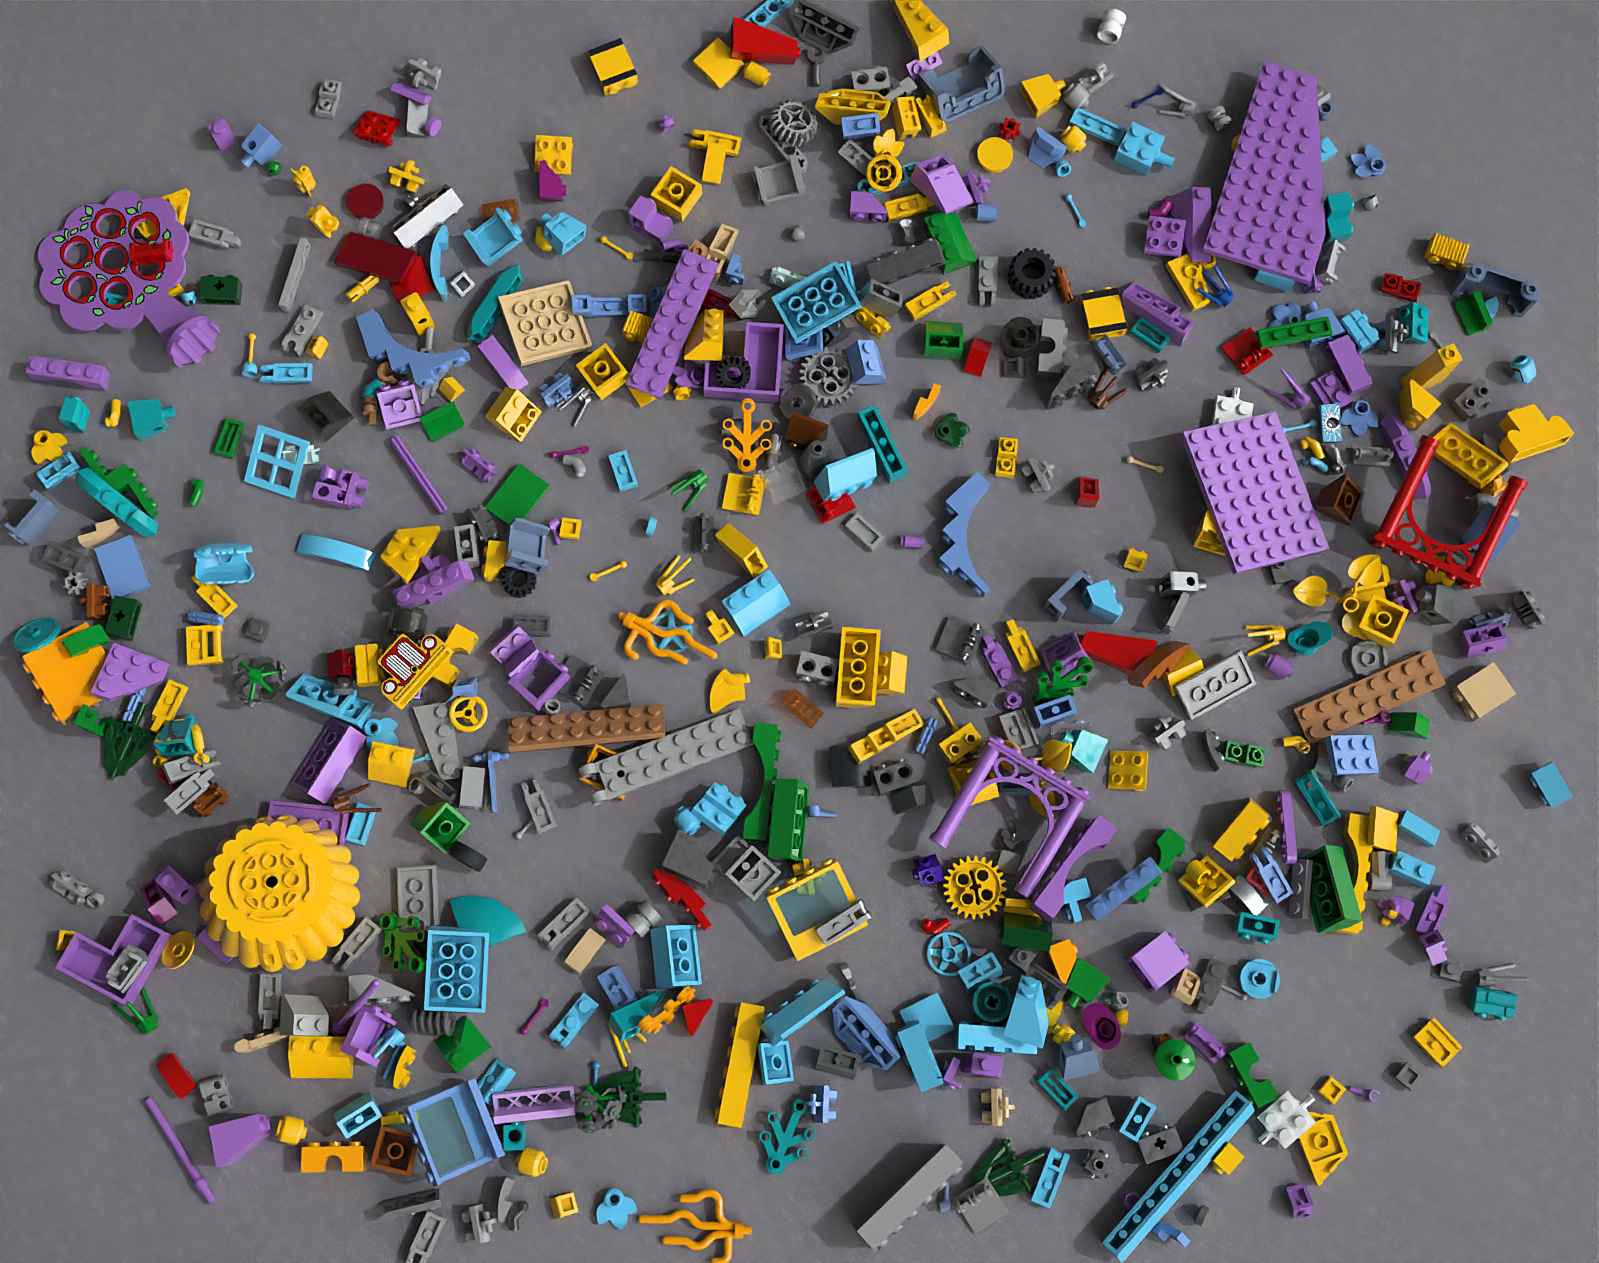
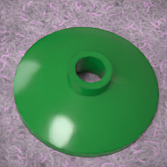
(1165, 1063)

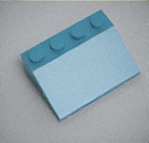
(816, 302)
(456, 969)

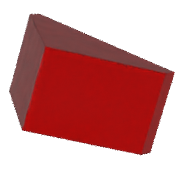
(977, 357)
(1088, 492)
(696, 1013)

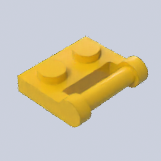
(198, 645)

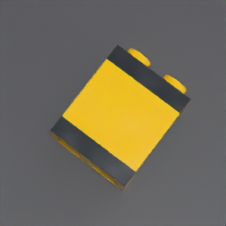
(613, 66)
(1103, 313)

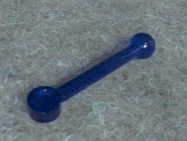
(1159, 91)

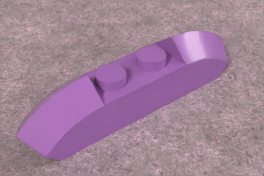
(1403, 448)

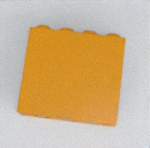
(65, 679)

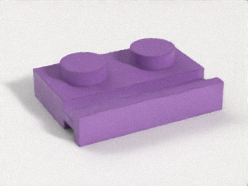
(1330, 390)
(614, 926)

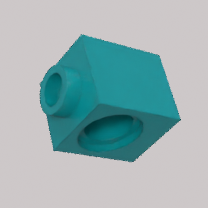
(508, 1144)

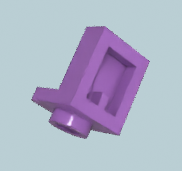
(1300, 1201)

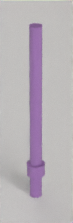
(200, 1183)

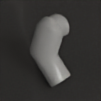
(577, 464)

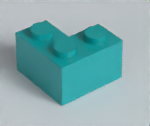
(1336, 211)

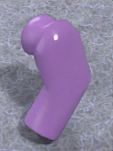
(675, 245)

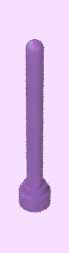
(340, 1026)

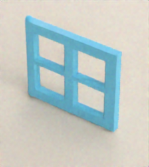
(276, 461)

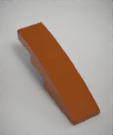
(1161, 660)

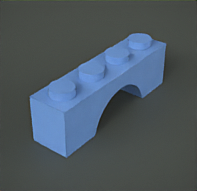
(1123, 888)

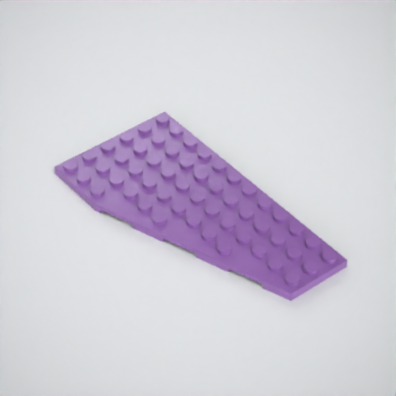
(1274, 186)

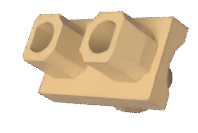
(995, 1098)

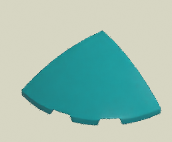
(487, 916)

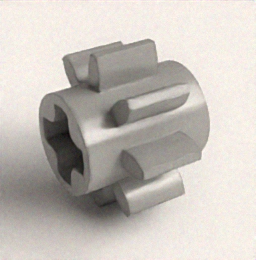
(81, 582)

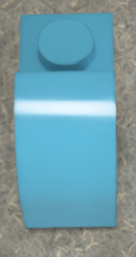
(1073, 893)

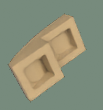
(103, 531)
(584, 951)

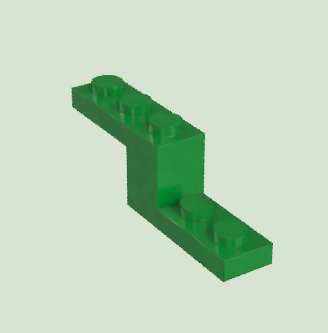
(121, 479)

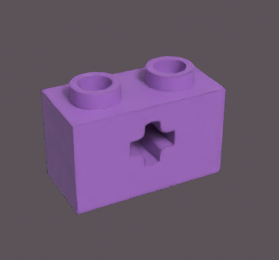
(1483, 640)

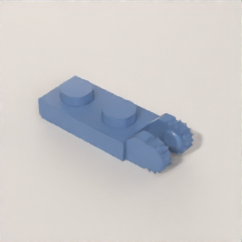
(1271, 876)

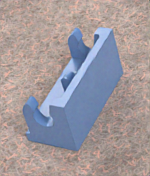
(617, 987)

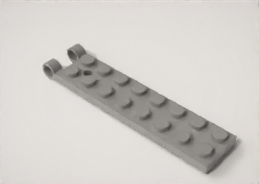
(669, 756)

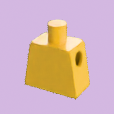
(1041, 93)
(416, 311)

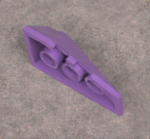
(1195, 208)

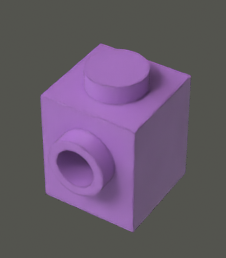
(221, 134)

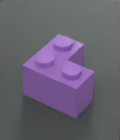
(648, 222)

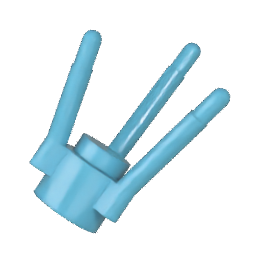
(392, 1037)

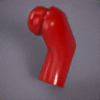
(934, 927)

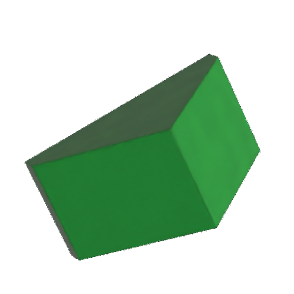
(1409, 724)

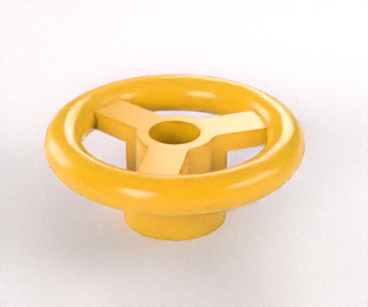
(469, 719)

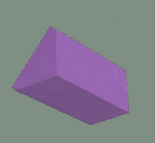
(1157, 311)

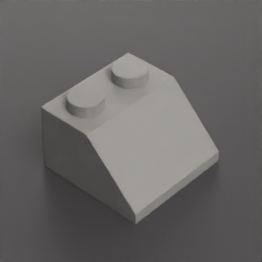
(303, 1016)

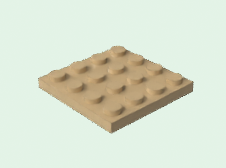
(543, 323)

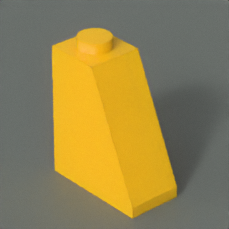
(741, 550)

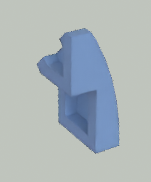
(1163, 1231)

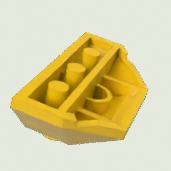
(851, 102)

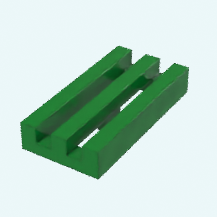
(231, 453)

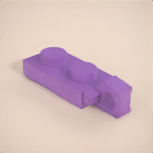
(998, 662)
(1433, 911)

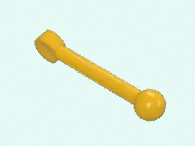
(629, 256)
(593, 577)
(954, 727)

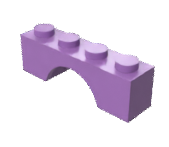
(49, 370)
(446, 578)

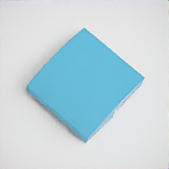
(931, 1015)

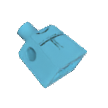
(562, 231)

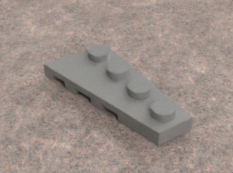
(440, 738)

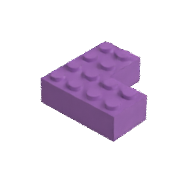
(764, 356)
(90, 960)

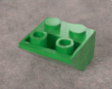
(943, 340)

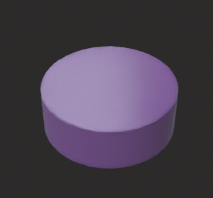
(433, 126)

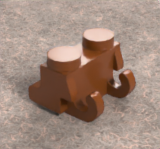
(210, 798)

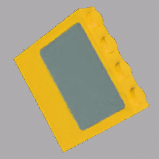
(808, 903)

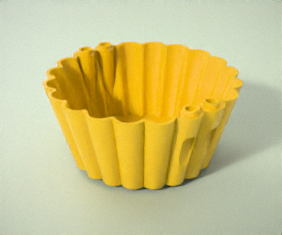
(295, 916)

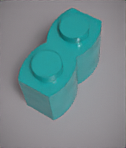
(74, 414)

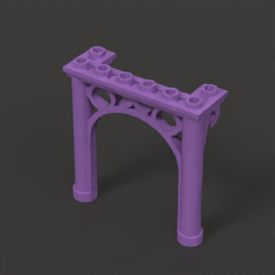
(1055, 832)

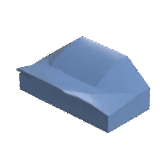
(1045, 148)
(465, 687)

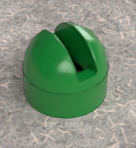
(274, 166)

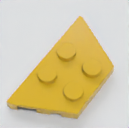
(179, 201)
(407, 548)
(1322, 1146)

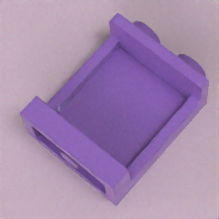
(365, 1034)

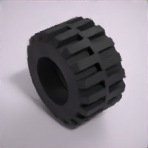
(1036, 260)

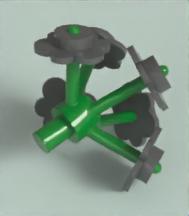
(263, 667)
(590, 1102)

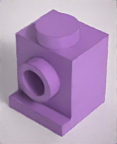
(1434, 947)

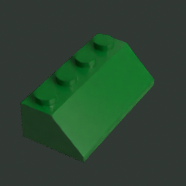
(788, 820)
(1332, 891)

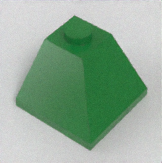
(441, 825)
(463, 1046)

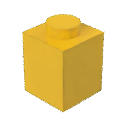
(1226, 1159)

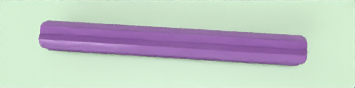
(418, 475)

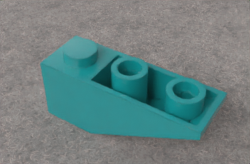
(625, 1020)

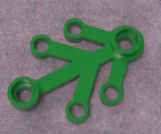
(1044, 695)
(389, 923)

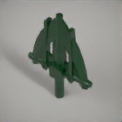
(119, 762)
(631, 1084)
(1012, 1167)

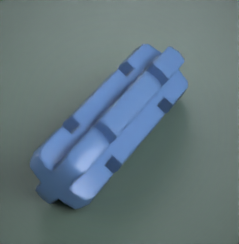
(205, 618)
(132, 705)
(925, 736)

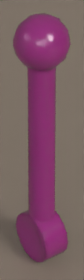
(585, 449)
(544, 1003)

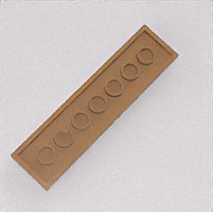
(1368, 697)
(586, 728)

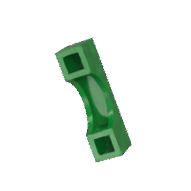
(1167, 847)

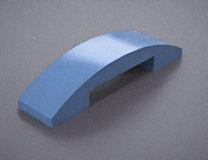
(608, 306)

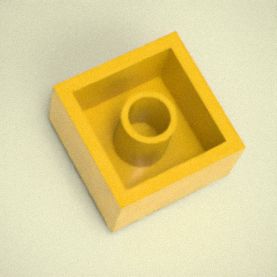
(676, 194)
(603, 371)

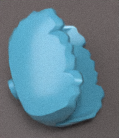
(223, 563)

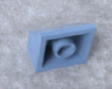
(866, 363)

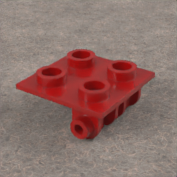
(377, 128)
(1246, 352)
(829, 509)

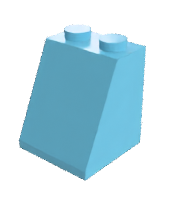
(1028, 1014)

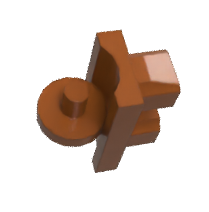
(93, 601)

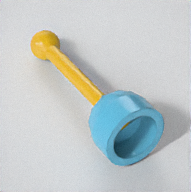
(249, 368)

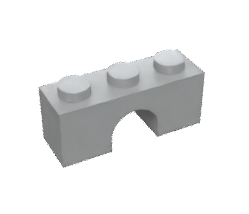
(1051, 364)

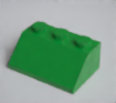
(952, 239)

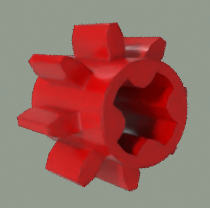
(1009, 129)

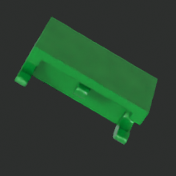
(87, 721)

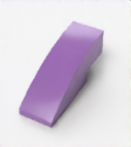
(502, 364)

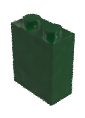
(1025, 931)

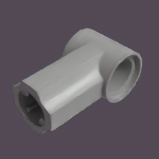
(1379, 875)

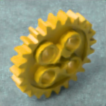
(991, 884)

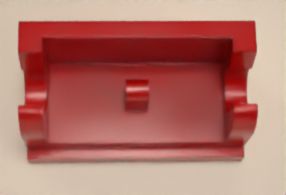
(151, 253)

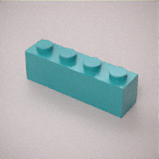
(882, 443)

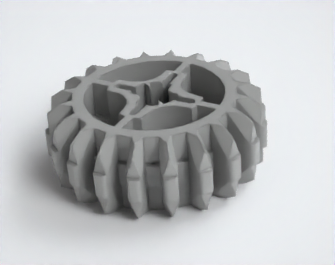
(793, 122)

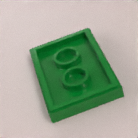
(517, 495)

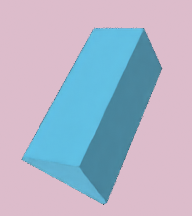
(319, 696)

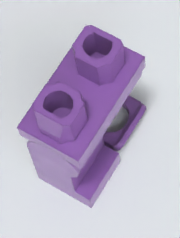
(344, 492)

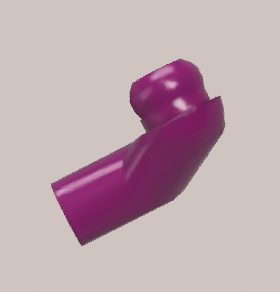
(1163, 209)

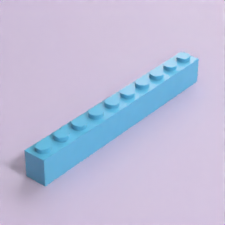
(1178, 1176)

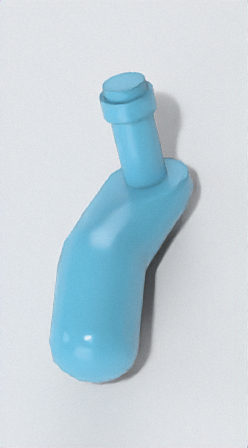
(1319, 464)

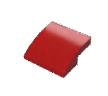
(416, 280)

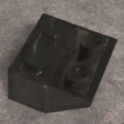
(325, 414)

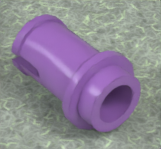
(911, 541)

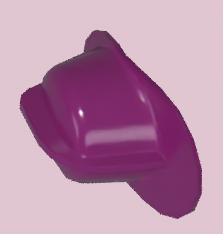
(1102, 1026)

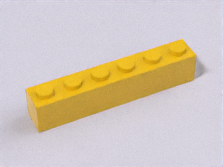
(741, 1065)

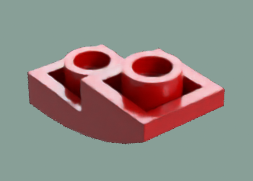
(1400, 288)
(176, 1076)

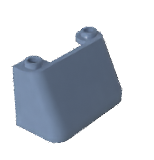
(965, 87)
(1521, 292)

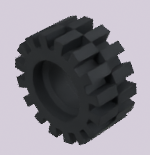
(727, 363)
(518, 590)

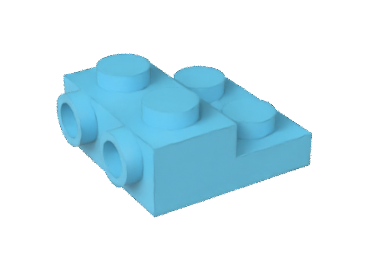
(719, 808)

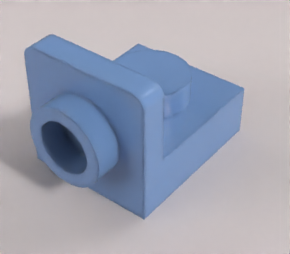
(732, 273)

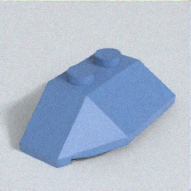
(864, 1034)

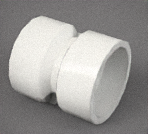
(1111, 26)

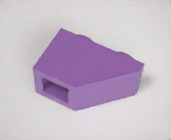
(866, 207)

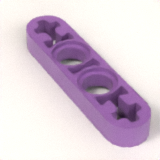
(1286, 827)

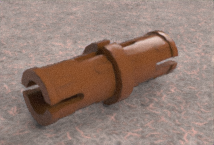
(1063, 285)

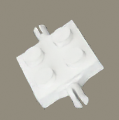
(1231, 408)
(1286, 1119)

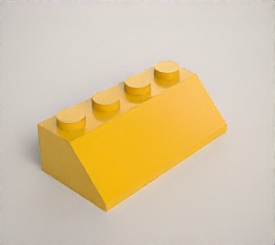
(858, 667)

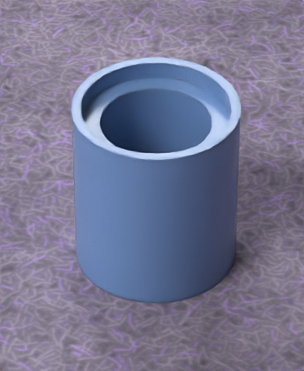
(986, 212)

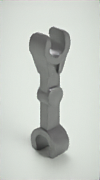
(847, 974)

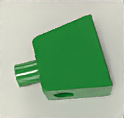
(1084, 983)

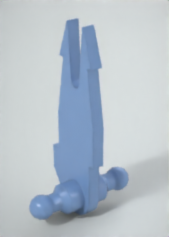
(492, 757)

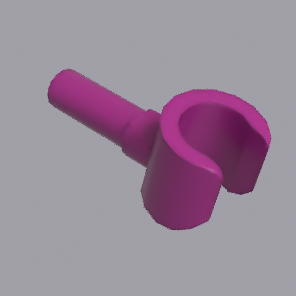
(1379, 718)

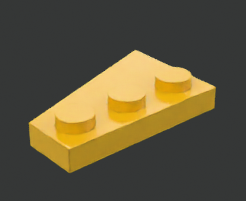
(1189, 278)

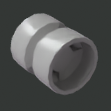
(643, 918)

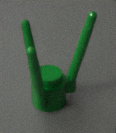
(696, 479)
(144, 1024)

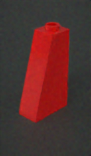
(761, 44)
(1117, 651)

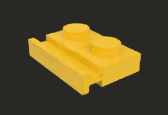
(1437, 1042)

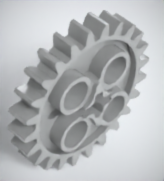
(839, 364)

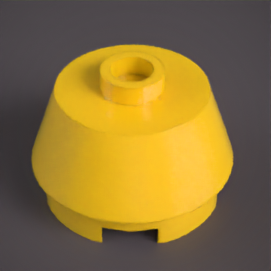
(884, 173)

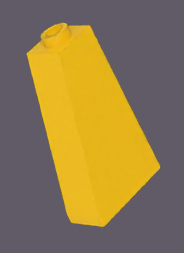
(1434, 368)

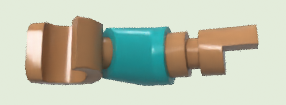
(369, 393)

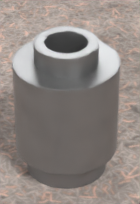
(728, 424)

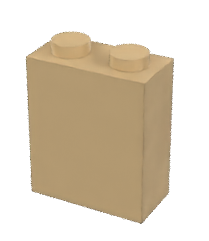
(1483, 692)

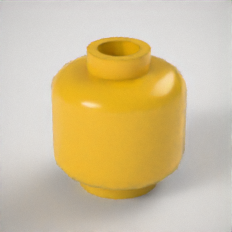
(1073, 139)
(291, 1130)
(531, 1162)

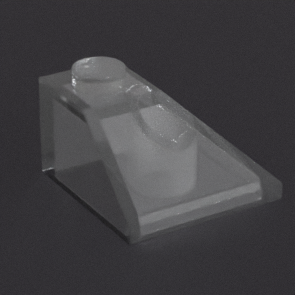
(782, 481)

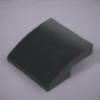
(846, 771)

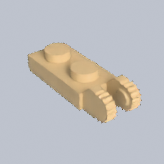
(260, 1041)

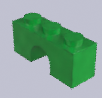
(1241, 1061)

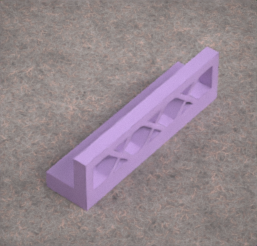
(535, 1110)

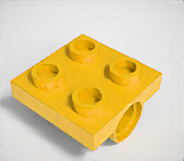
(1205, 880)

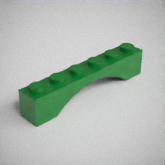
(757, 821)

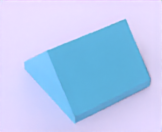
(775, 1063)

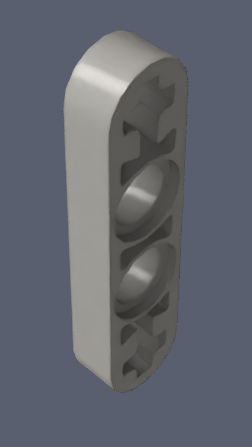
(780, 145)

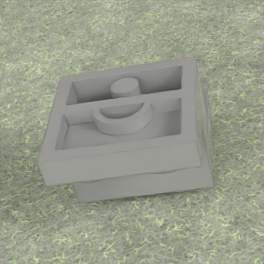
(746, 868)

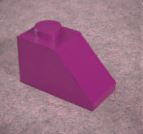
(550, 184)
(158, 902)

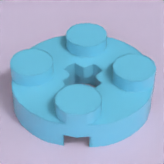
(1267, 971)

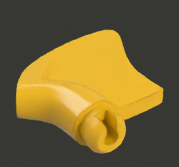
(727, 689)

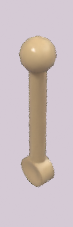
(1159, 469)

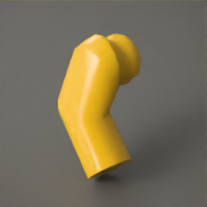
(1312, 444)

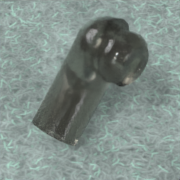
(515, 1213)

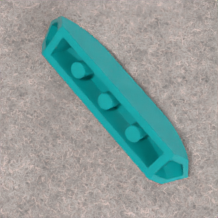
(489, 309)
(116, 502)

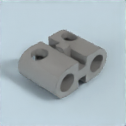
(216, 1095)

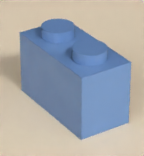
(1054, 711)

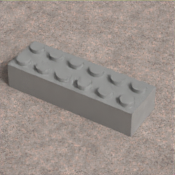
(909, 1196)

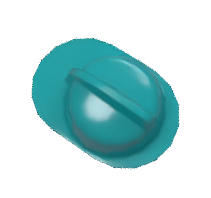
(1310, 637)

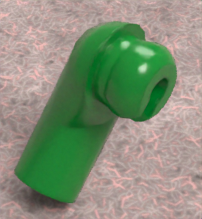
(195, 497)

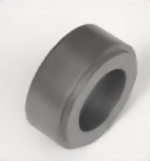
(1201, 1215)

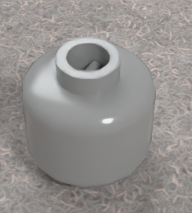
(1076, 96)

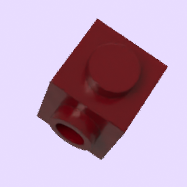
(340, 664)

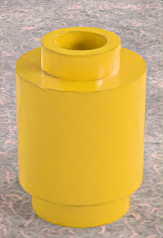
(756, 73)

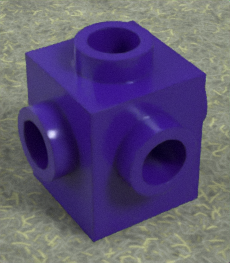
(927, 870)

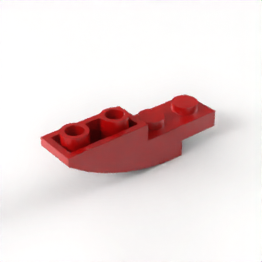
(677, 891)

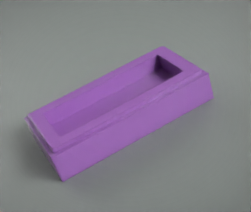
(411, 93)

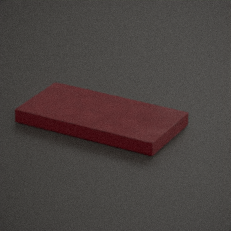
(375, 258)

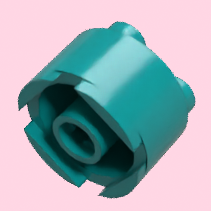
(995, 992)

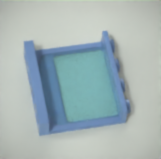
(453, 1132)

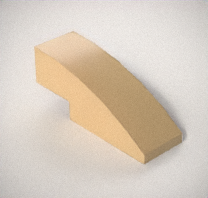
(721, 247)

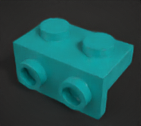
(1415, 320)

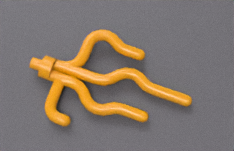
(641, 625)
(725, 1229)

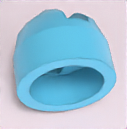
(1067, 169)
(186, 297)

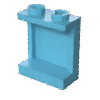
(494, 237)

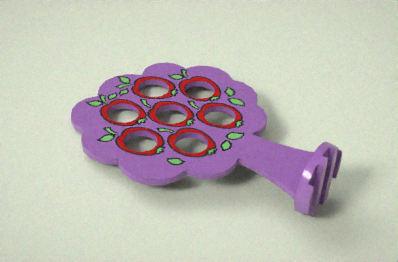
(181, 329)

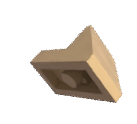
(1186, 986)

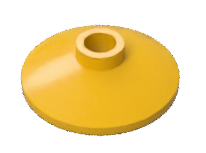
(178, 950)

